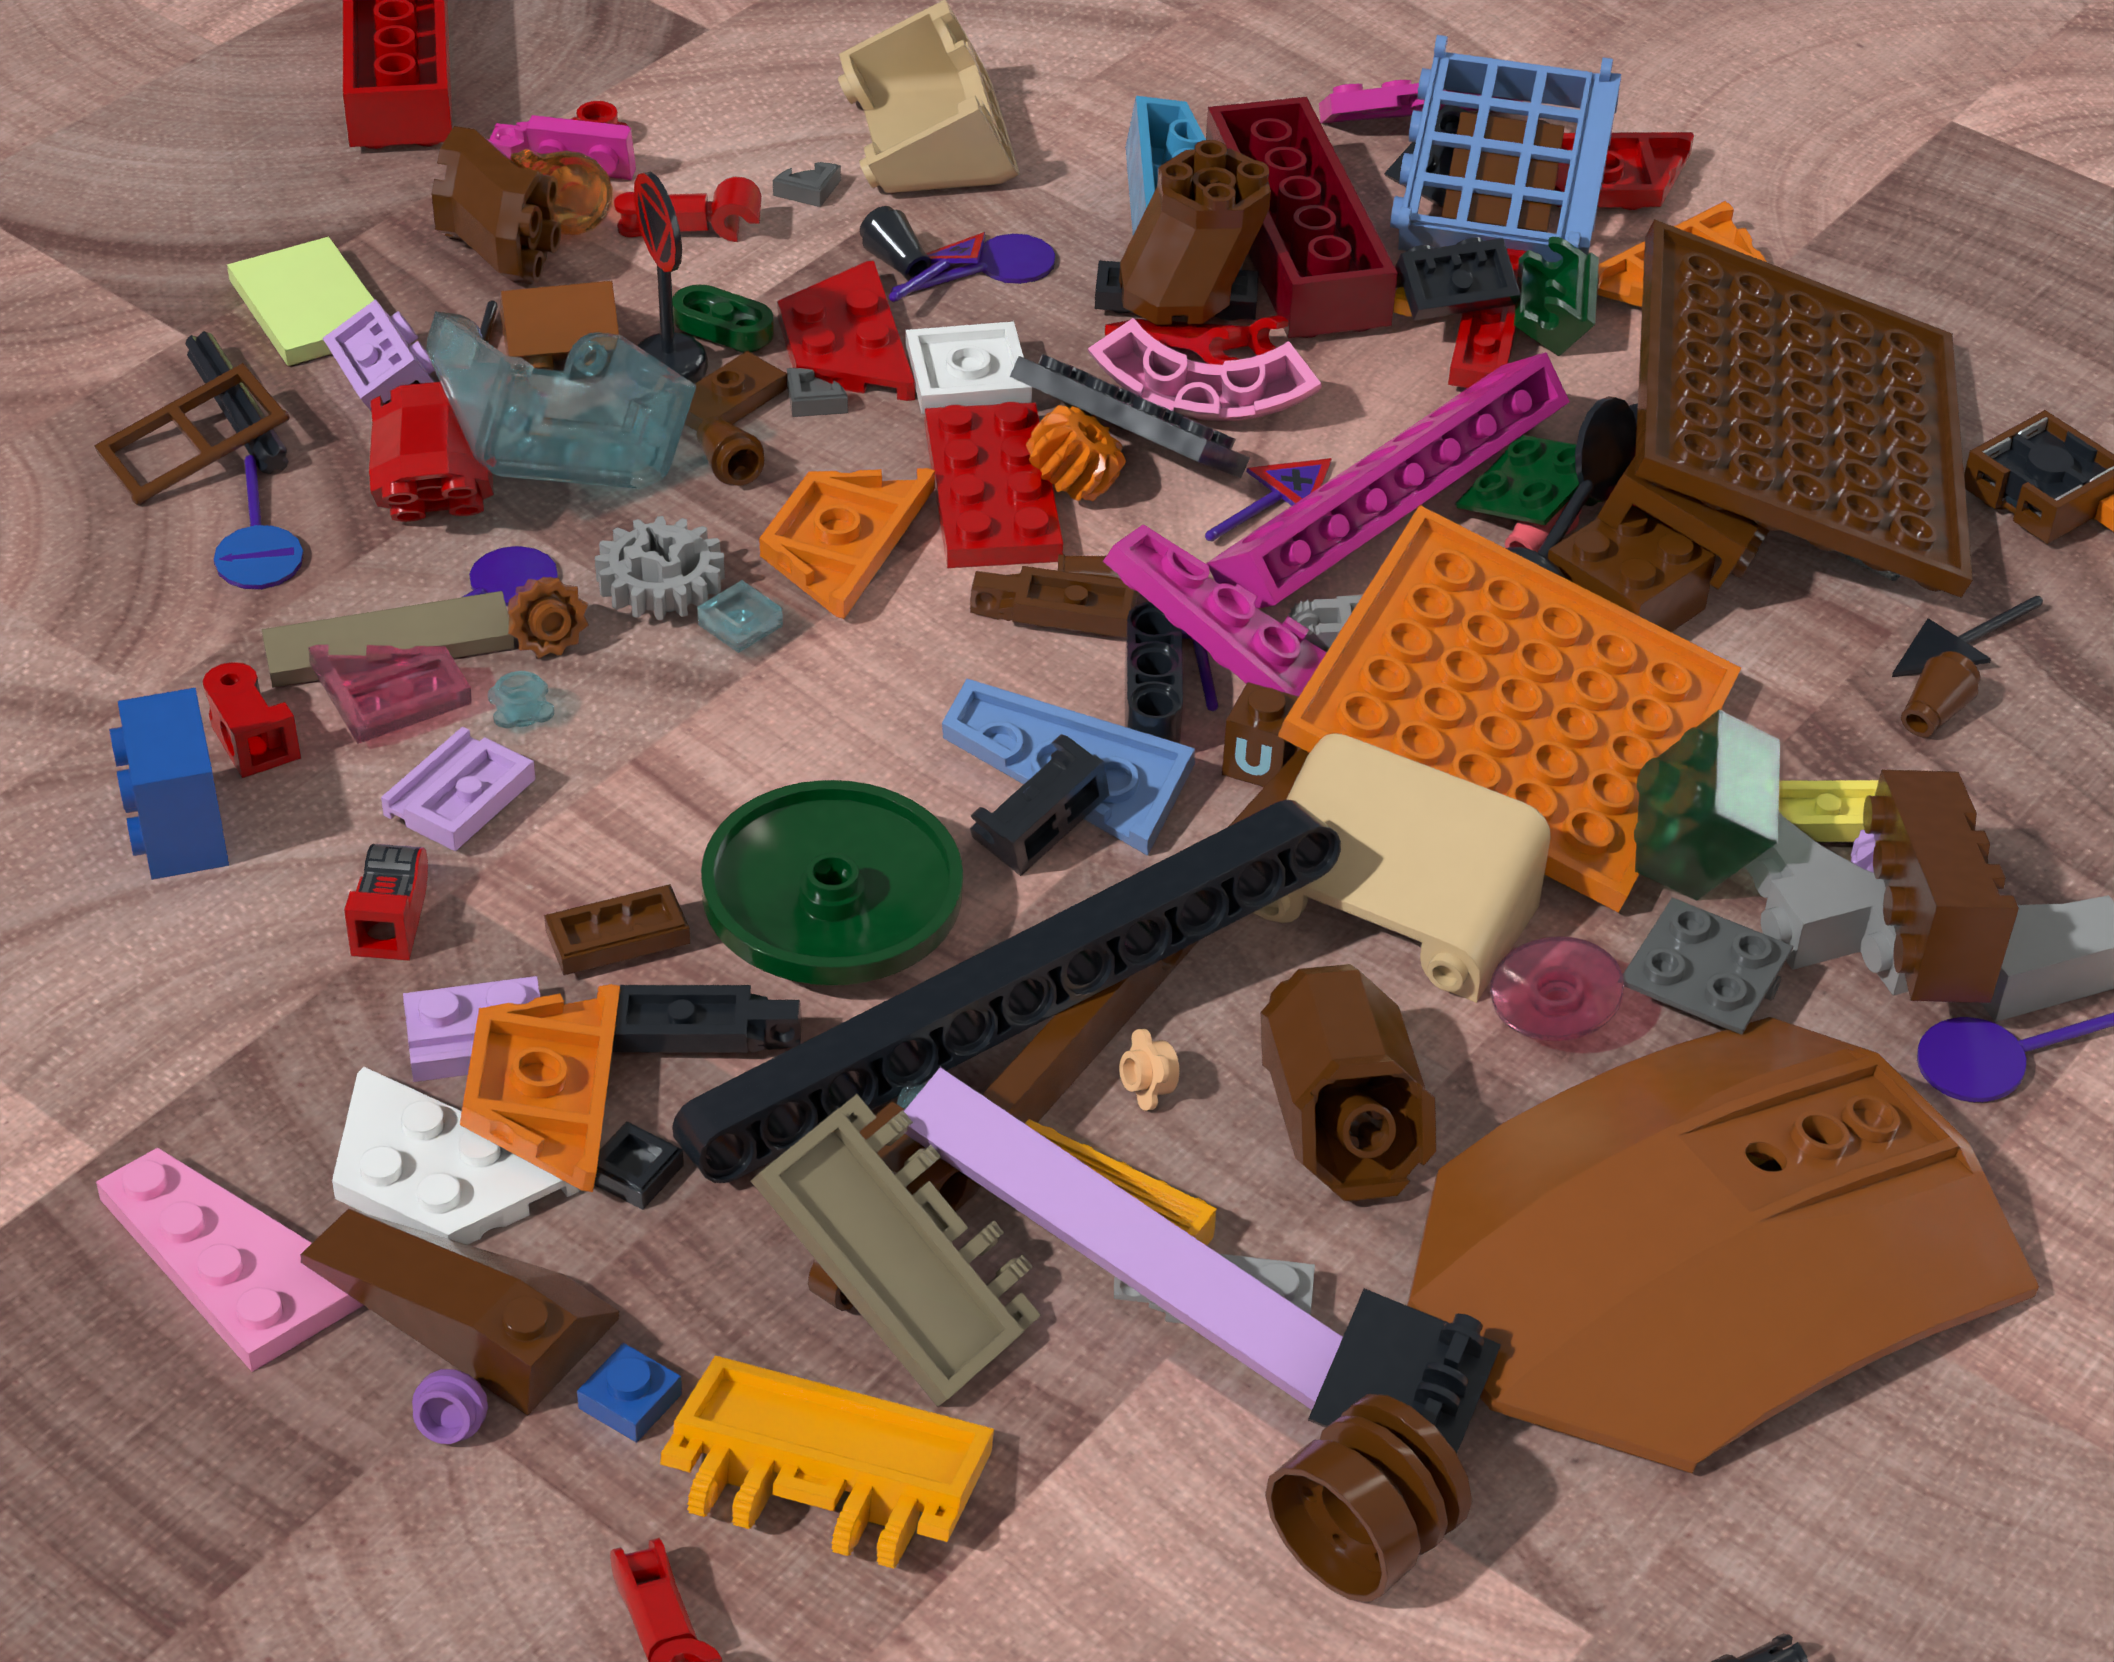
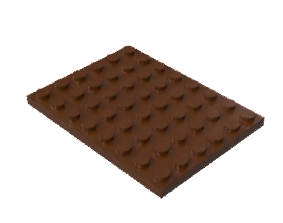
(1801, 409)

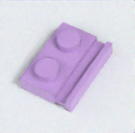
(458, 788)
(445, 1020)

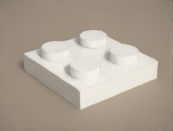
(966, 365)

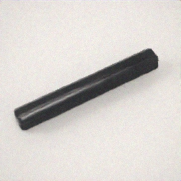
(236, 402)

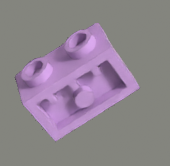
(378, 353)

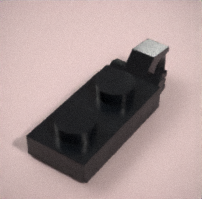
(703, 1019)

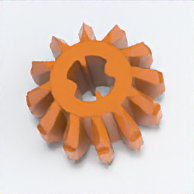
(1075, 453)

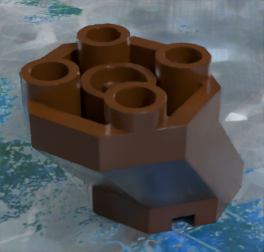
(495, 206)
(1194, 234)
(1347, 1082)

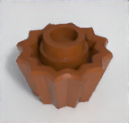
(546, 616)

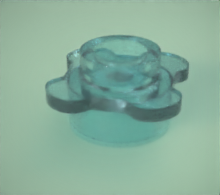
(520, 700)

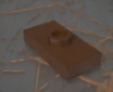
(735, 390)
(617, 929)

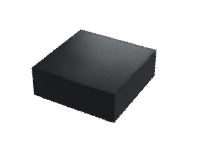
(637, 1165)

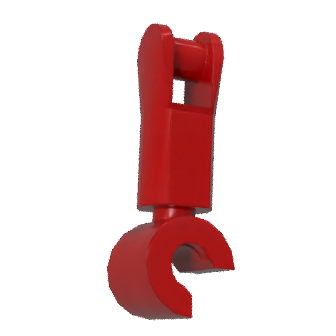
(731, 199)
(657, 1606)

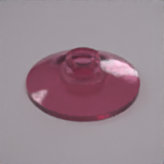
(1557, 988)

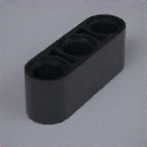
(1153, 673)

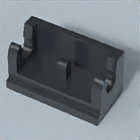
(1043, 807)

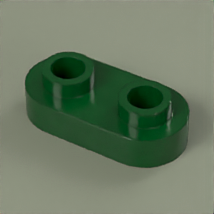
(723, 317)

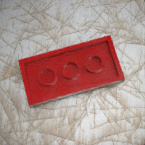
(986, 488)

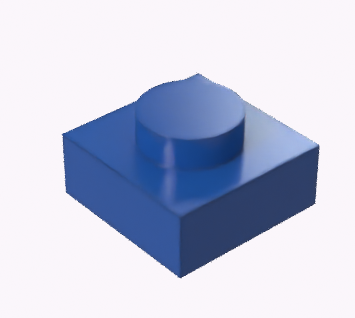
(629, 1392)

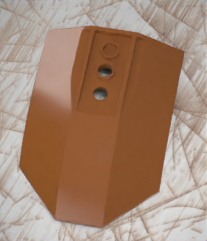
(1677, 1289)

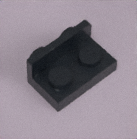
(1457, 278)

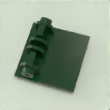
(1526, 482)

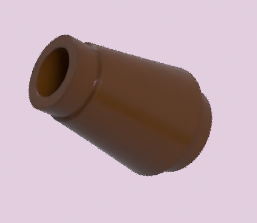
(731, 452)
(1941, 692)

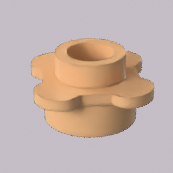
(1149, 1069)

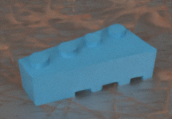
(1155, 135)

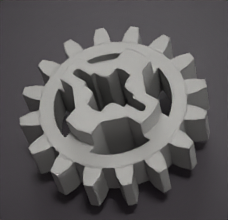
(659, 567)

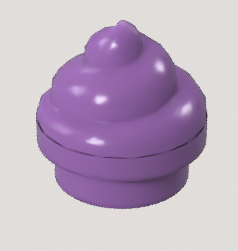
(449, 1406)

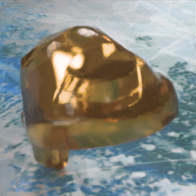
(583, 187)

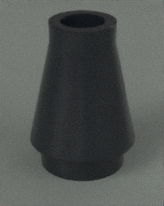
(891, 239)

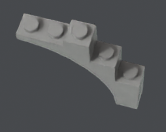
(1837, 910)

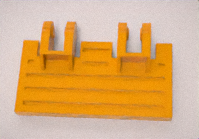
(822, 1445)

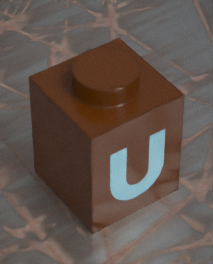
(1251, 735)

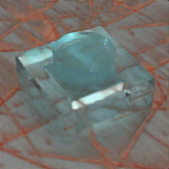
(740, 616)

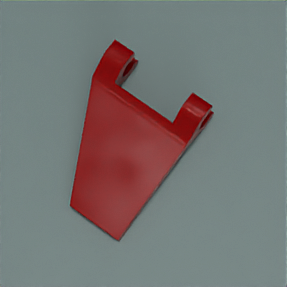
(1212, 339)

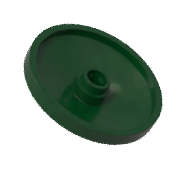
(832, 882)

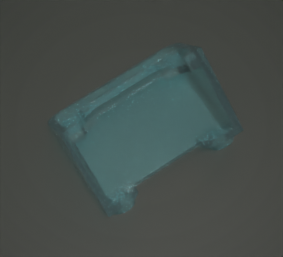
(596, 423)

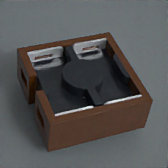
(2042, 475)

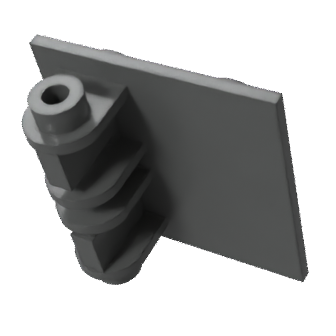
(1707, 965)

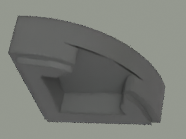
(808, 186)
(813, 395)

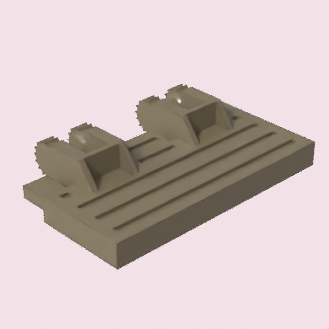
(897, 1249)

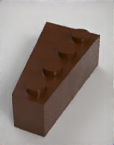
(1938, 886)

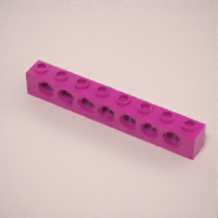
(1391, 481)

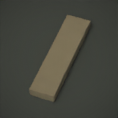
(460, 624)

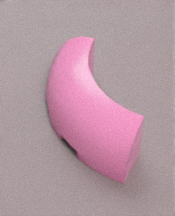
(1202, 390)

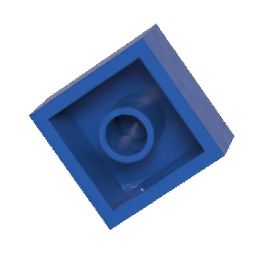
(168, 784)

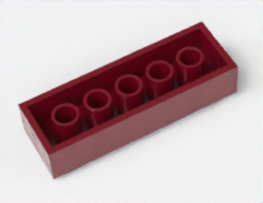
(1317, 240)

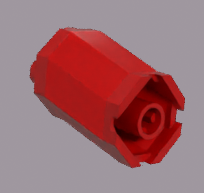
(422, 457)

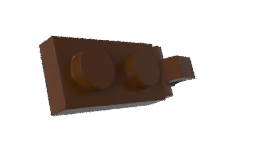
(1055, 600)

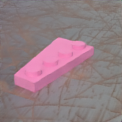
(224, 1257)

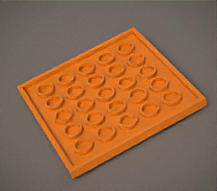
(1516, 688)

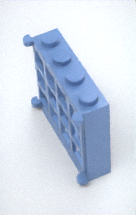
(1490, 77)

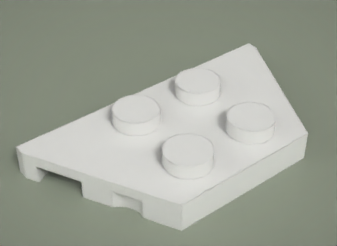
(422, 1169)

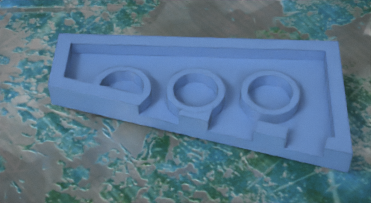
(1018, 737)

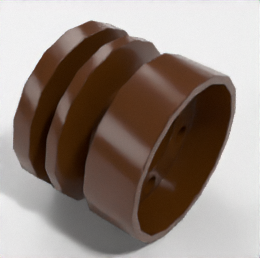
(1368, 1497)

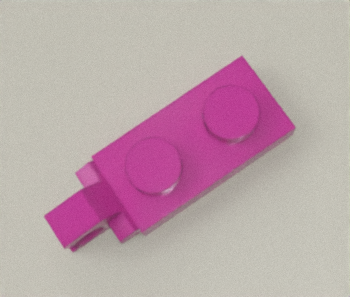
(606, 143)

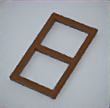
(176, 412)

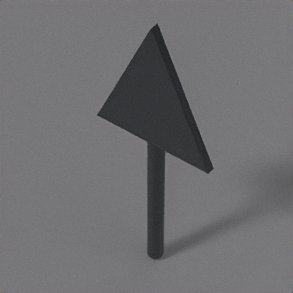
(1935, 639)

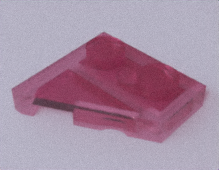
(390, 686)

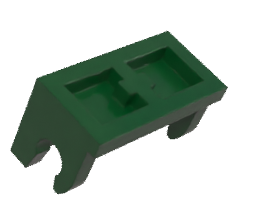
(1557, 296)

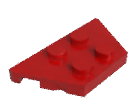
(1637, 167)
(847, 333)

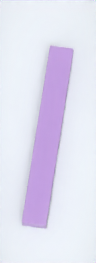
(1124, 1236)

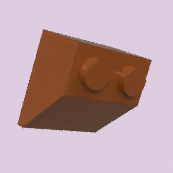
(549, 320)

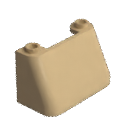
(927, 107)
(1423, 858)

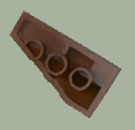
(478, 1310)

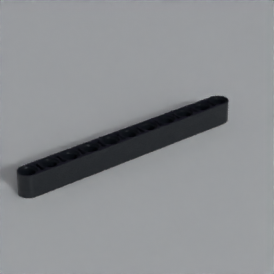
(1006, 988)

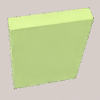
(300, 296)

